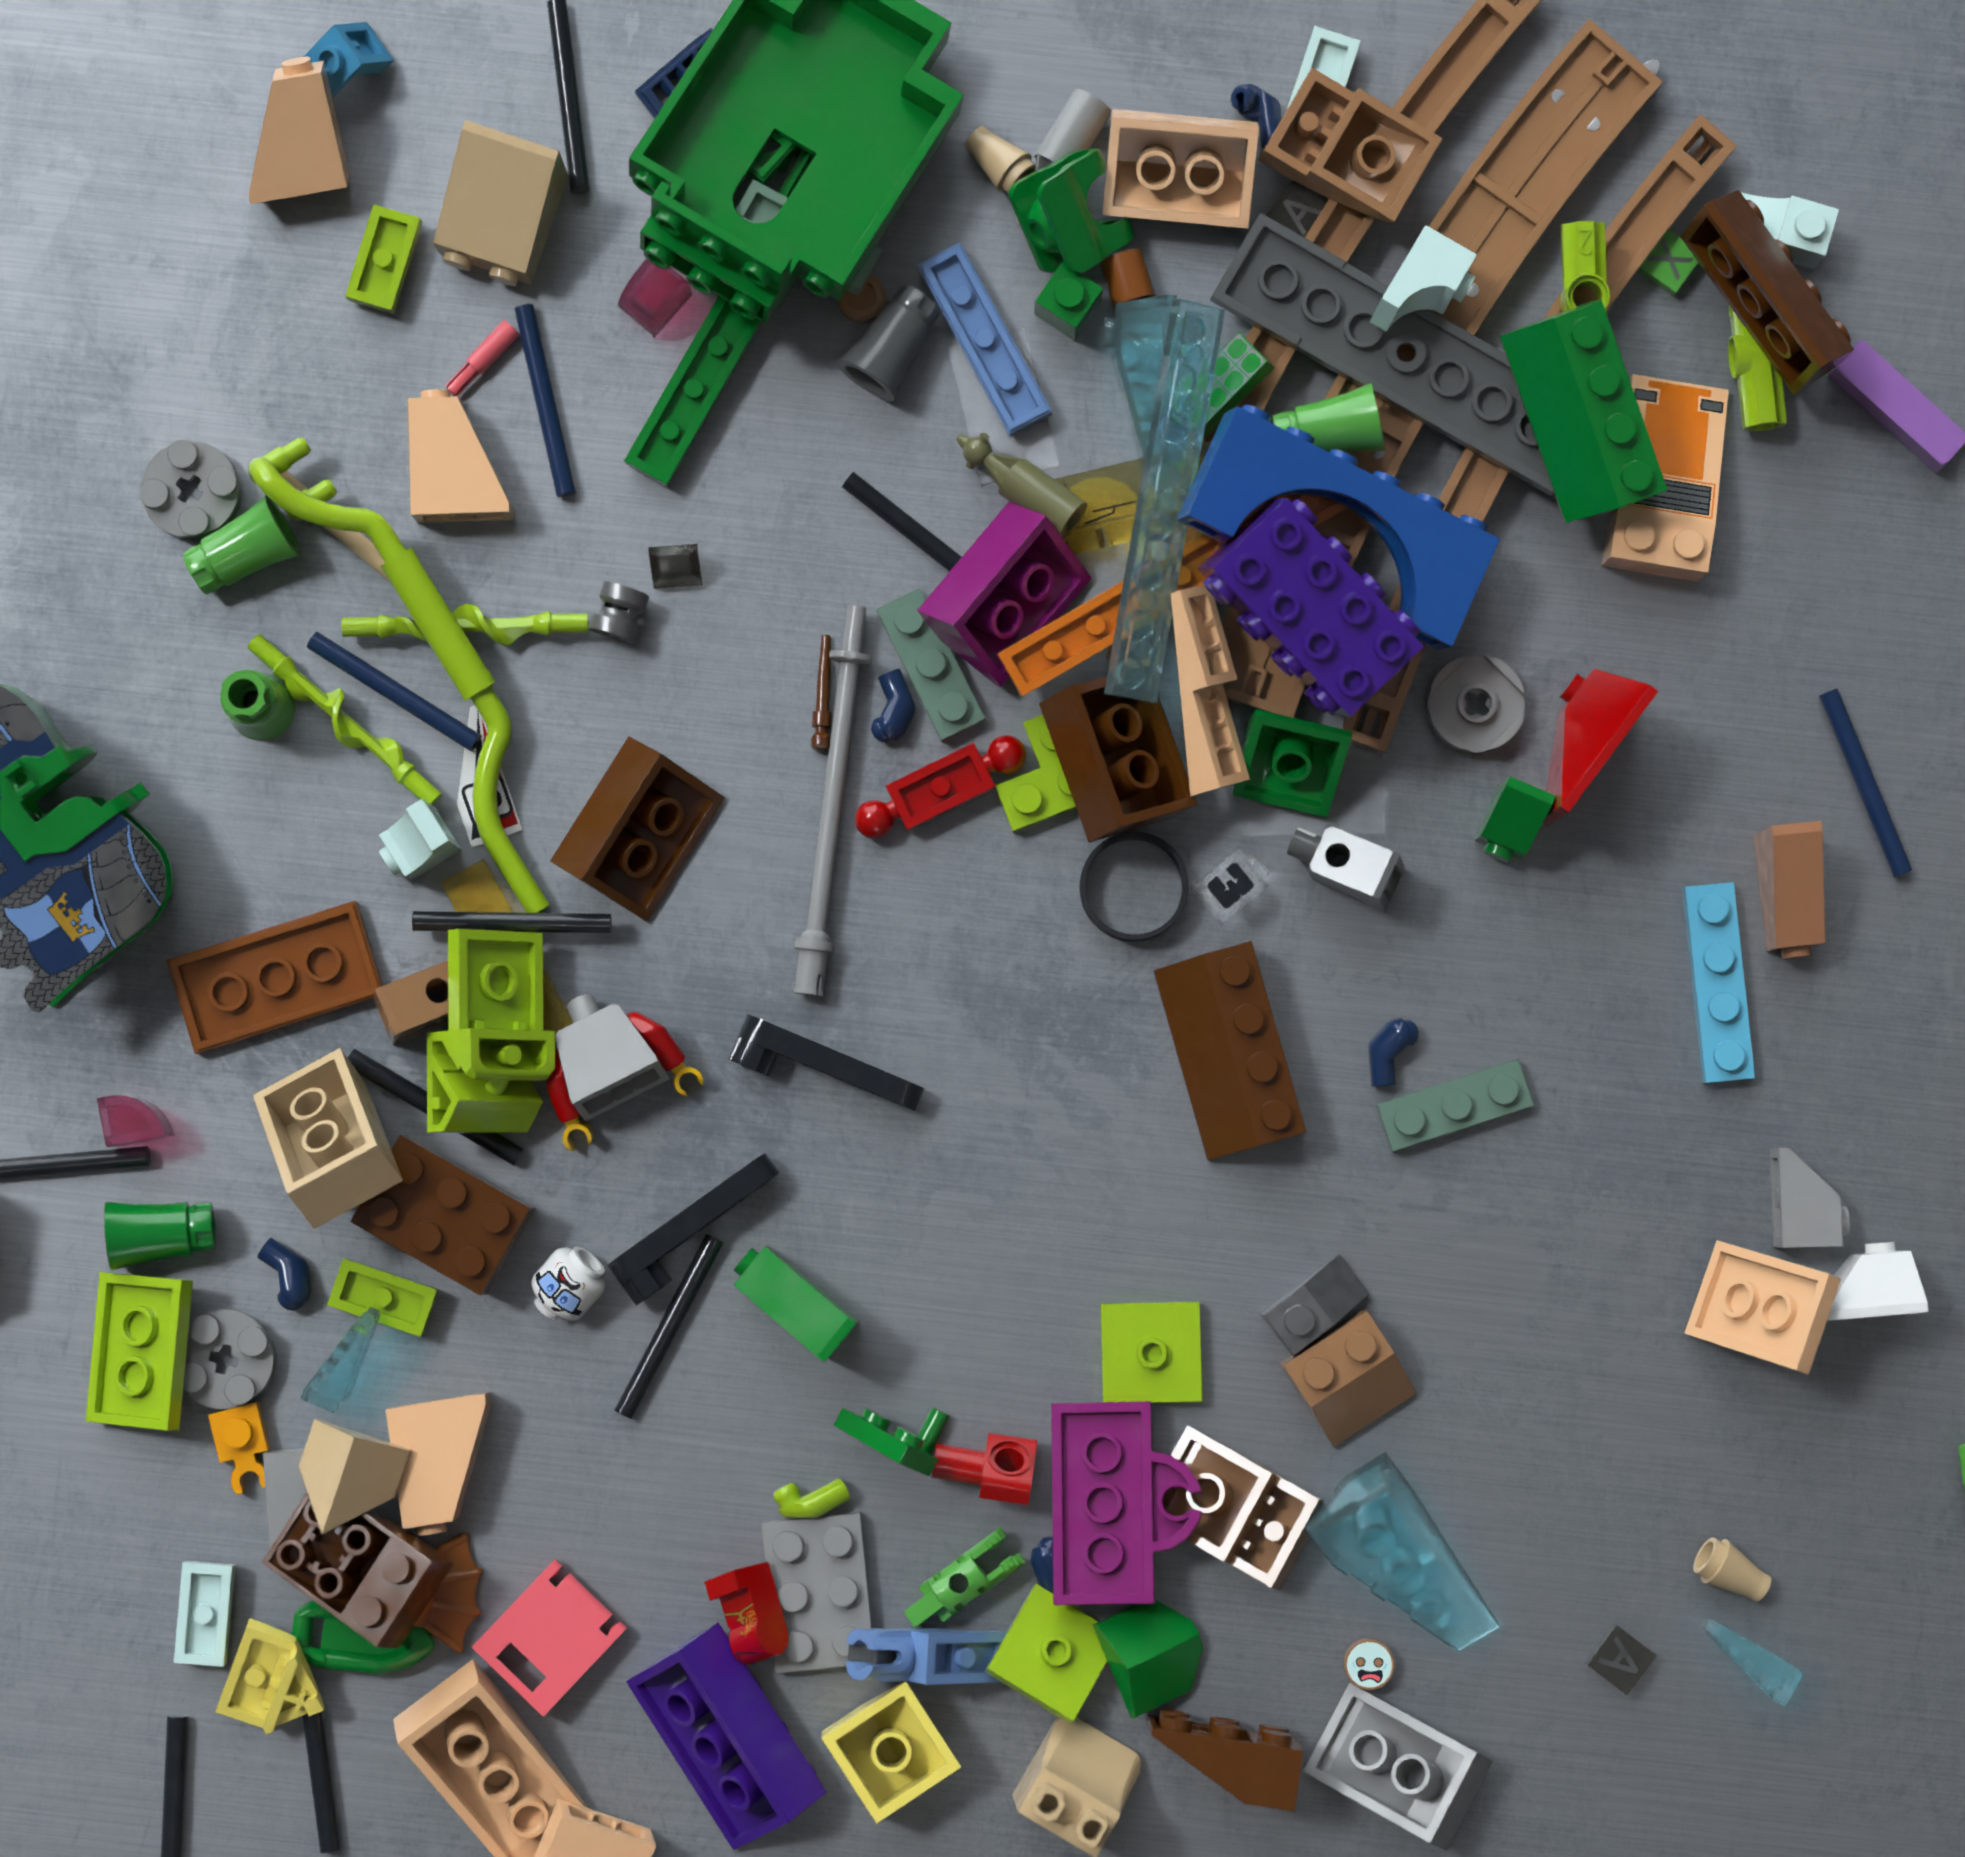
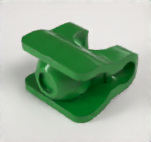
(1057, 217)

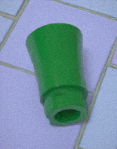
(157, 1231)

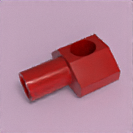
(1000, 1470)

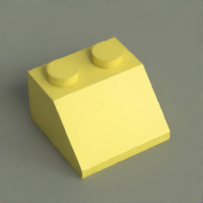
(890, 1750)

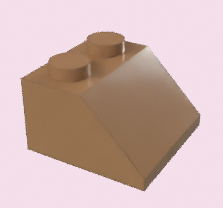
(1348, 1377)

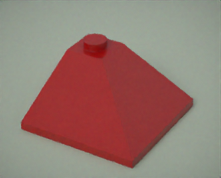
(1588, 732)

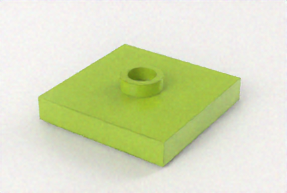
(1151, 1352)
(1050, 1655)

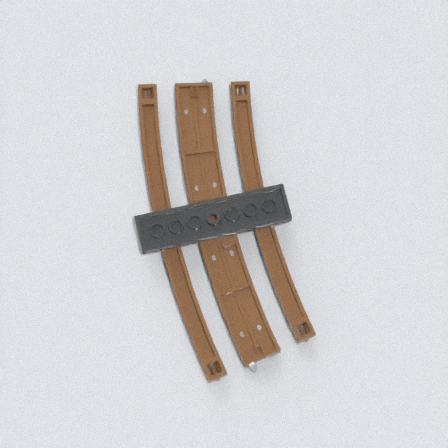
(1431, 363)

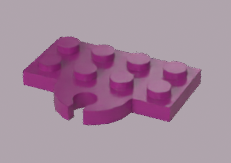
(1112, 1503)

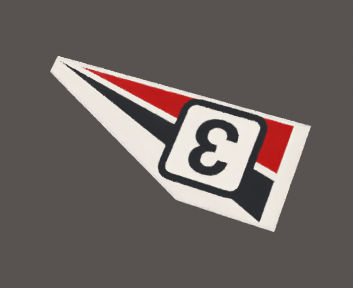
(506, 808)

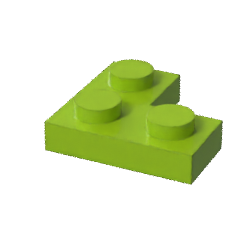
(1039, 792)

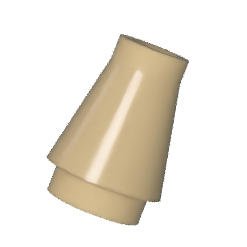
(999, 158)
(1729, 1569)

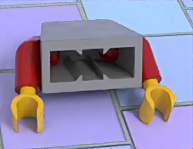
(608, 1061)

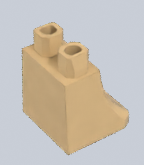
(1078, 1784)

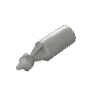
(1073, 129)

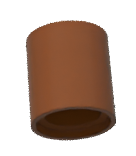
(1127, 276)

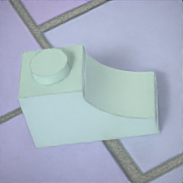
(1800, 225)
(1427, 279)
(417, 841)

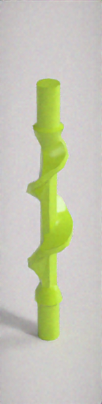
(470, 618)
(345, 728)

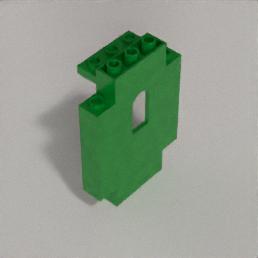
(831, 80)

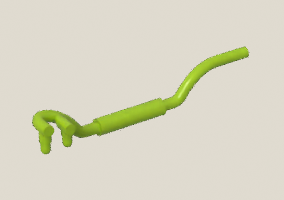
(440, 631)

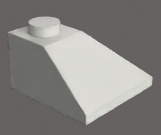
(1878, 1284)

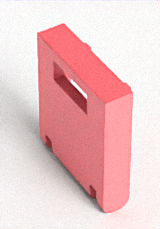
(554, 1631)

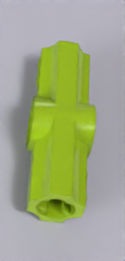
(1583, 261)
(1757, 381)

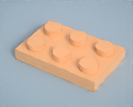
(1763, 1306)

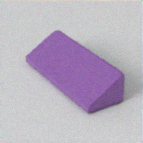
(1899, 406)

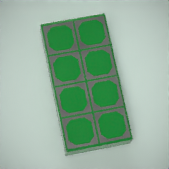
(1236, 374)

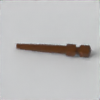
(822, 717)

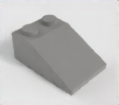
(1397, 1766)

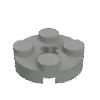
(181, 463)
(1504, 704)
(249, 1344)

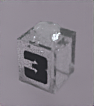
(1231, 885)

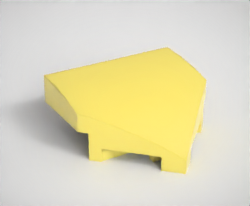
(269, 1680)

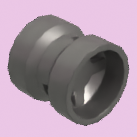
(615, 623)

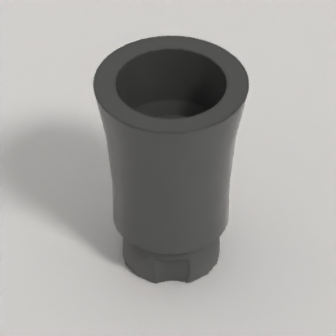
(890, 343)

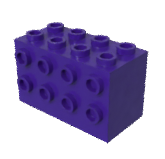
(1311, 607)

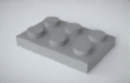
(820, 1587)

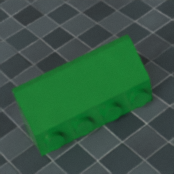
(1583, 412)

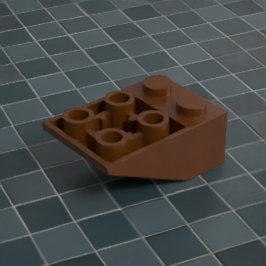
(360, 1572)
(1249, 1764)

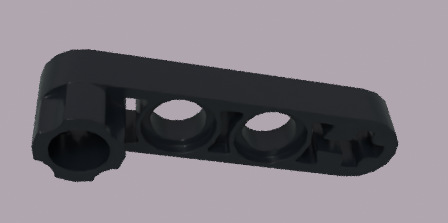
(762, 1042)
(639, 1266)

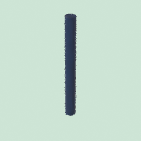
(544, 400)
(394, 691)
(1865, 782)

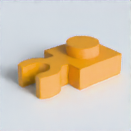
(241, 1436)

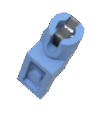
(922, 1655)

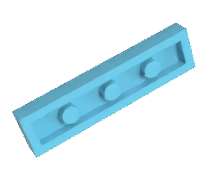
(1718, 982)

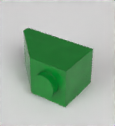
(1513, 819)

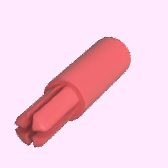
(483, 357)

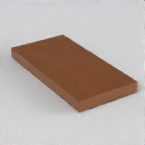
(275, 977)

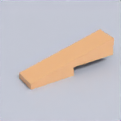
(1203, 668)

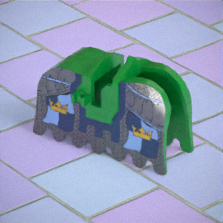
(69, 879)

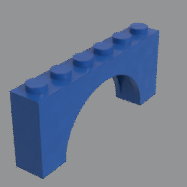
(1435, 552)

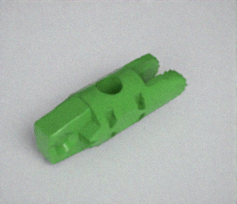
(939, 1590)

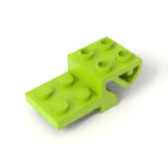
(494, 1036)

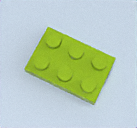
(139, 1351)

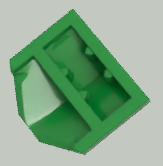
(1150, 1654)

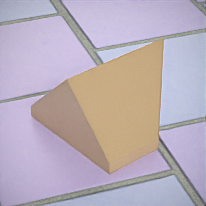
(348, 1473)

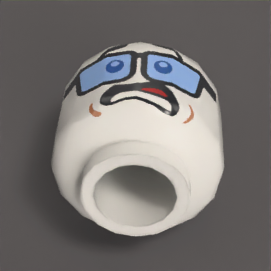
(568, 1283)

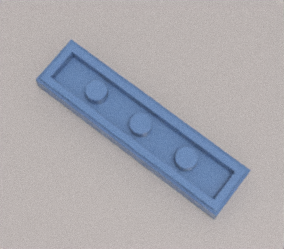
(984, 339)

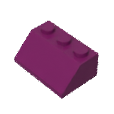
(1004, 589)

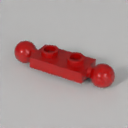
(940, 787)

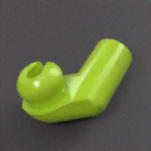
(812, 1505)

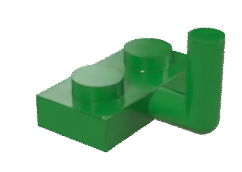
(900, 1446)

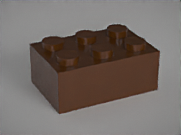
(1116, 759)
(446, 1217)

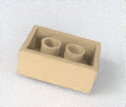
(327, 1138)

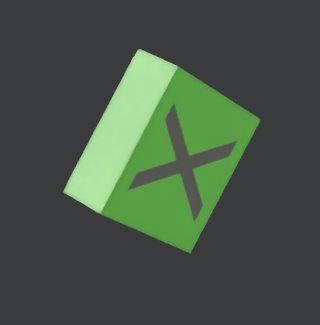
(1669, 263)

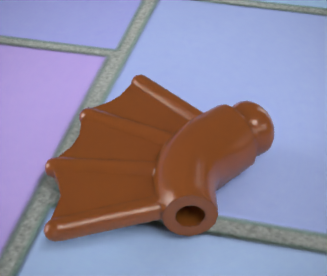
(454, 1601)

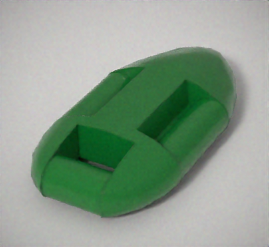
(348, 1651)

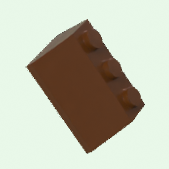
(637, 828)

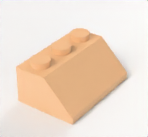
(1180, 168)

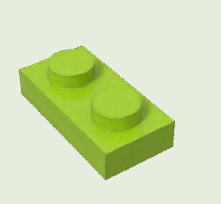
(383, 259)
(401, 1301)

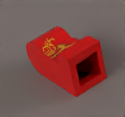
(751, 1612)

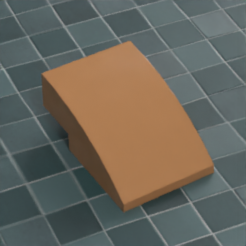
(1350, 147)
(1247, 1510)

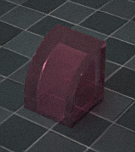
(654, 296)
(131, 1121)

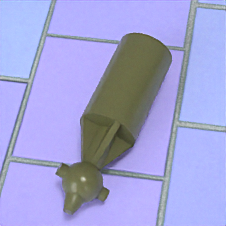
(1025, 484)

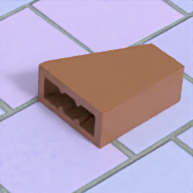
(1791, 887)

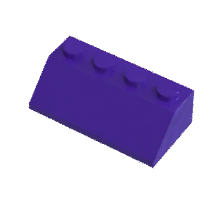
(726, 1737)

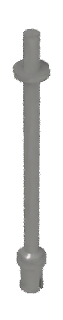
(815, 942)

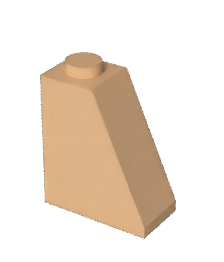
(299, 136)
(449, 465)
(442, 1455)
(590, 1833)

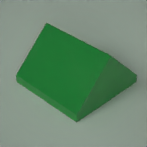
(1292, 762)

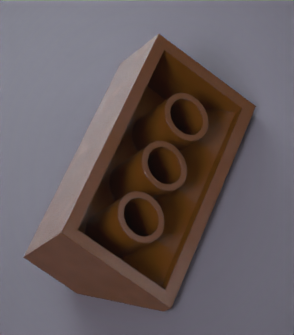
(1767, 290)
(1229, 1050)

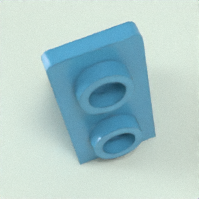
(349, 52)

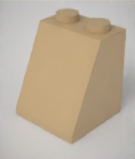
(499, 204)

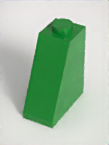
(794, 1302)

